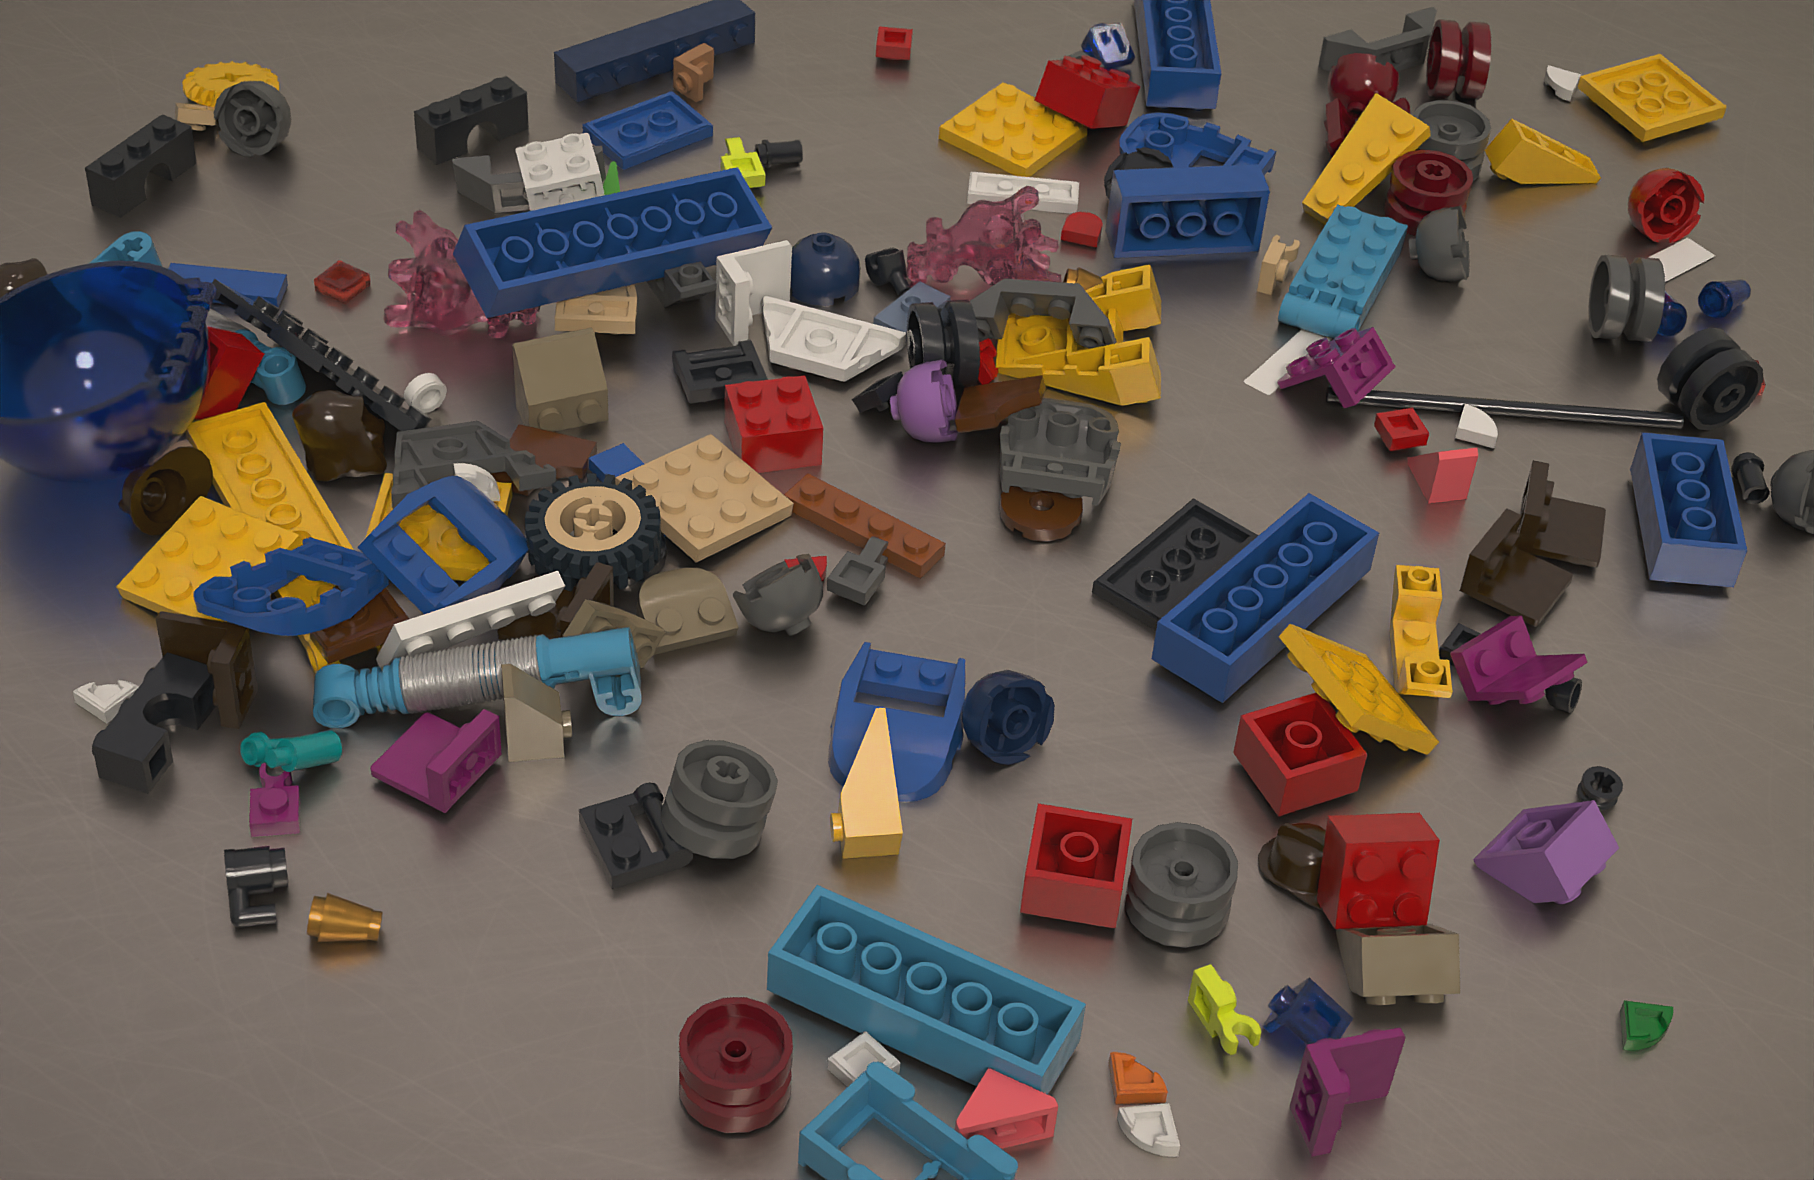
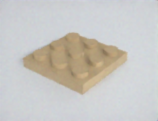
(709, 497)

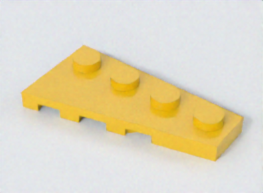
(1365, 157)

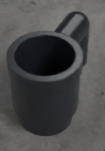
(250, 873)

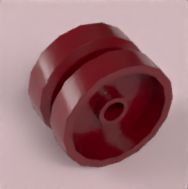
(1458, 59)
(1425, 183)
(735, 1064)

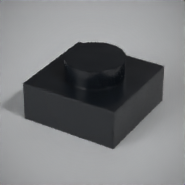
(878, 394)

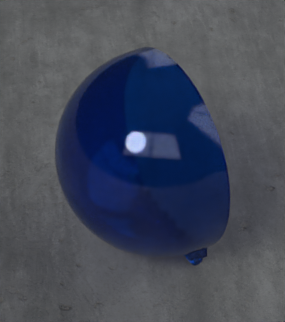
(101, 368)

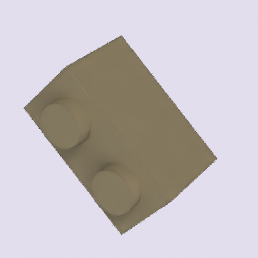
(560, 381)
(1401, 962)

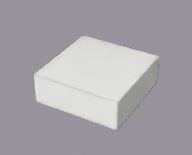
(857, 1055)

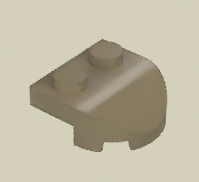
(687, 606)

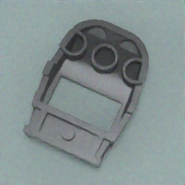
(1060, 449)

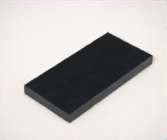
(1172, 562)

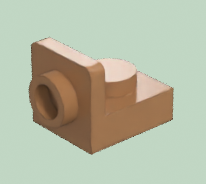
(693, 70)

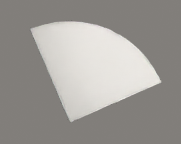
(1562, 81)
(1476, 427)
(480, 478)
(104, 700)
(1150, 1128)

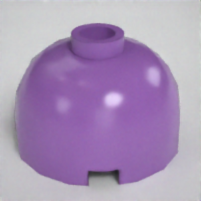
(926, 403)

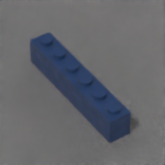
(651, 47)

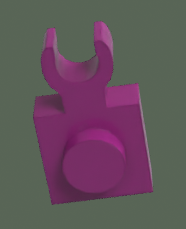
(275, 805)

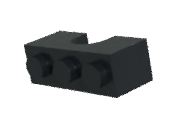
(446, 124)
(120, 175)
(134, 744)

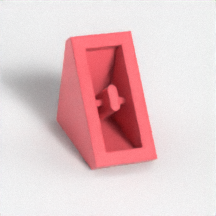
(1444, 474)
(1007, 1112)

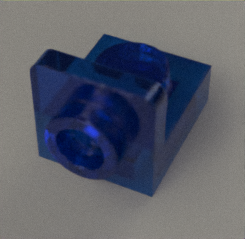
(1109, 45)
(1307, 1013)

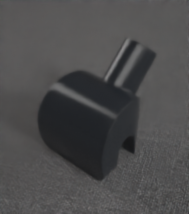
(888, 267)

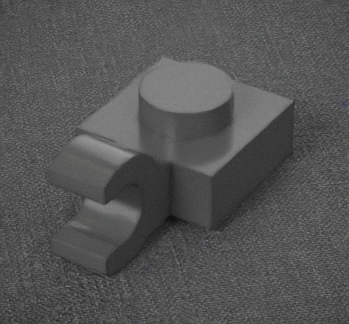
(860, 575)

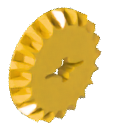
(208, 82)

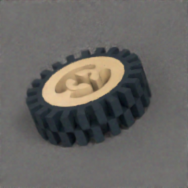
(593, 513)

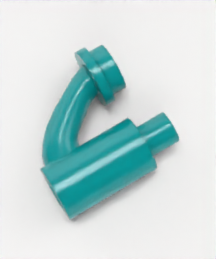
(293, 752)

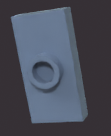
(896, 313)

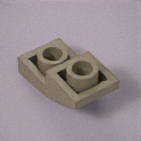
(601, 617)

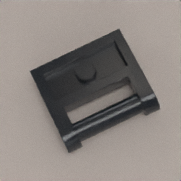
(708, 371)
(620, 842)

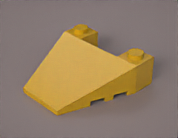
(1111, 373)

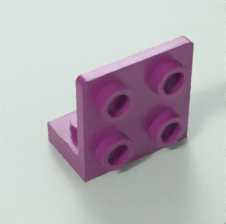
(1350, 362)
(1505, 666)
(439, 759)
(1342, 1074)

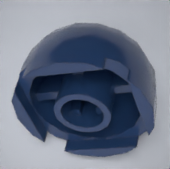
(824, 269)
(1007, 715)

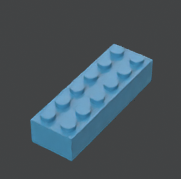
(922, 994)

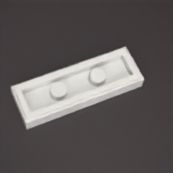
(1053, 194)

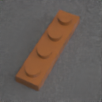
(860, 521)

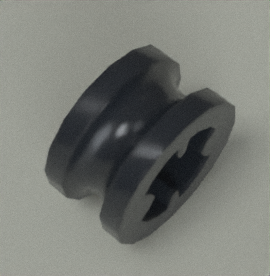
(1603, 778)

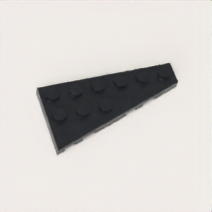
(314, 351)

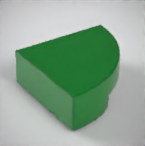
(1643, 1024)

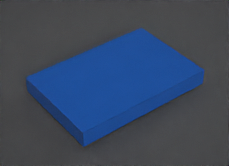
(648, 130)

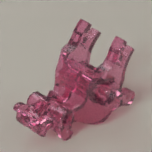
(990, 240)
(437, 287)

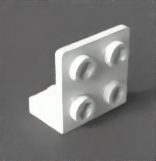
(559, 171)
(744, 281)

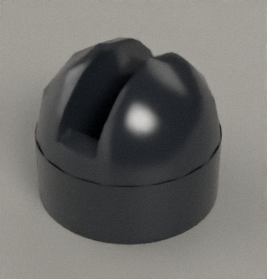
(1564, 695)

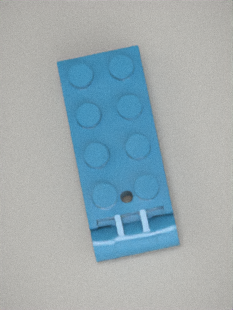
(1343, 272)

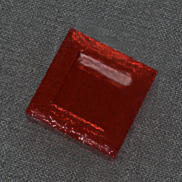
(342, 282)

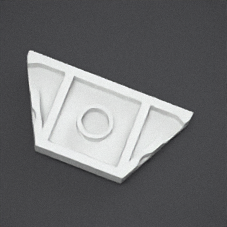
(824, 340)

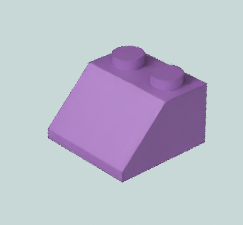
(1550, 851)

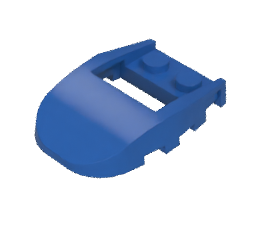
(1186, 142)
(477, 522)
(247, 593)
(919, 742)

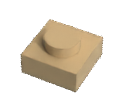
(195, 115)

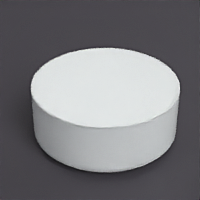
(425, 392)

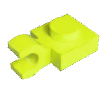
(748, 163)
(1215, 1005)

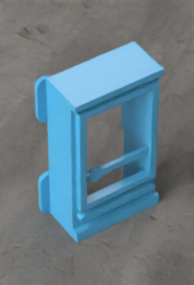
(889, 1099)

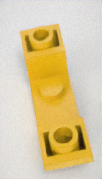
(1414, 633)

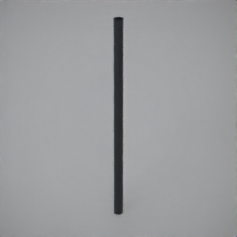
(1519, 409)

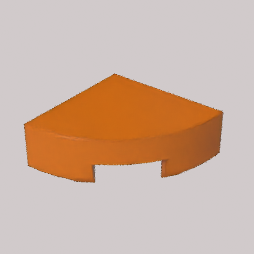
(1134, 1082)

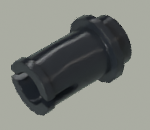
(779, 152)
(1748, 471)

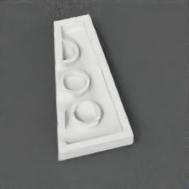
(470, 618)

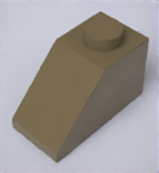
(532, 717)

